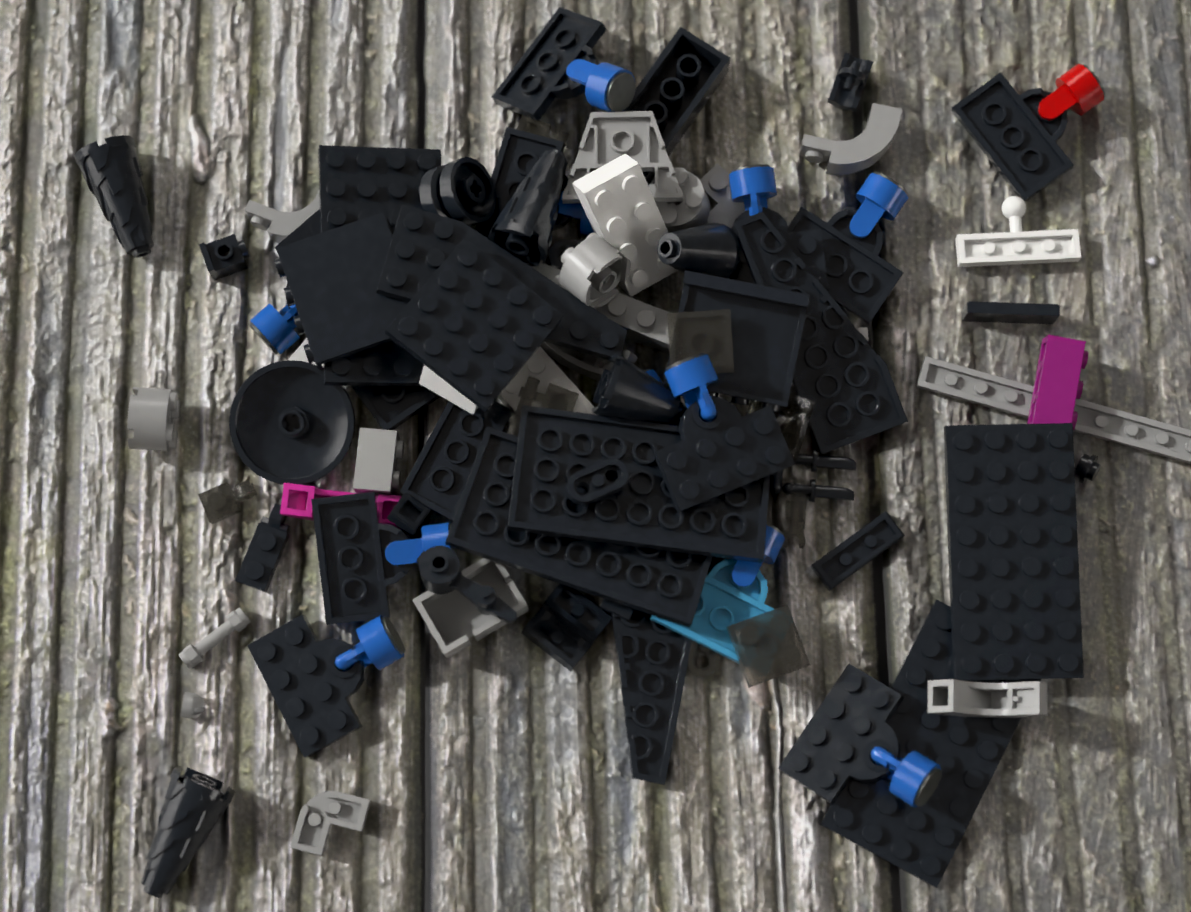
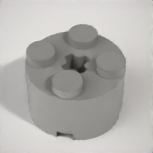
(693, 209)
(593, 270)
(152, 417)

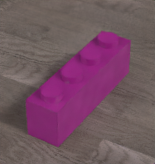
(1058, 381)

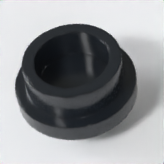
(1087, 468)

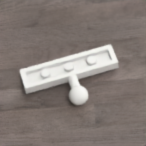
(1017, 245)

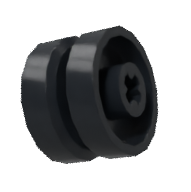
(459, 191)

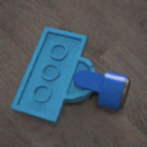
(730, 594)

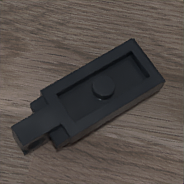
(264, 551)

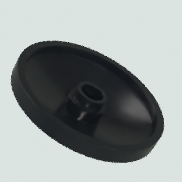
(291, 423)

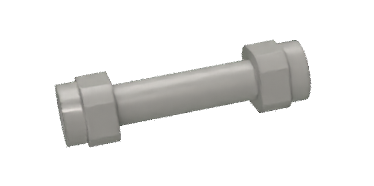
(193, 655)

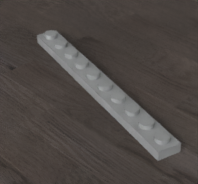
(1092, 419)

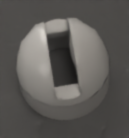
(192, 705)

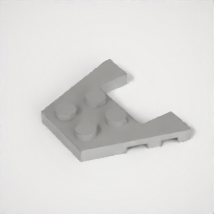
(622, 132)

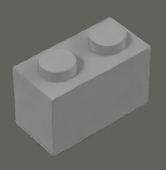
(377, 461)

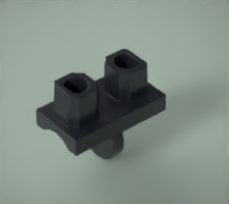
(849, 82)

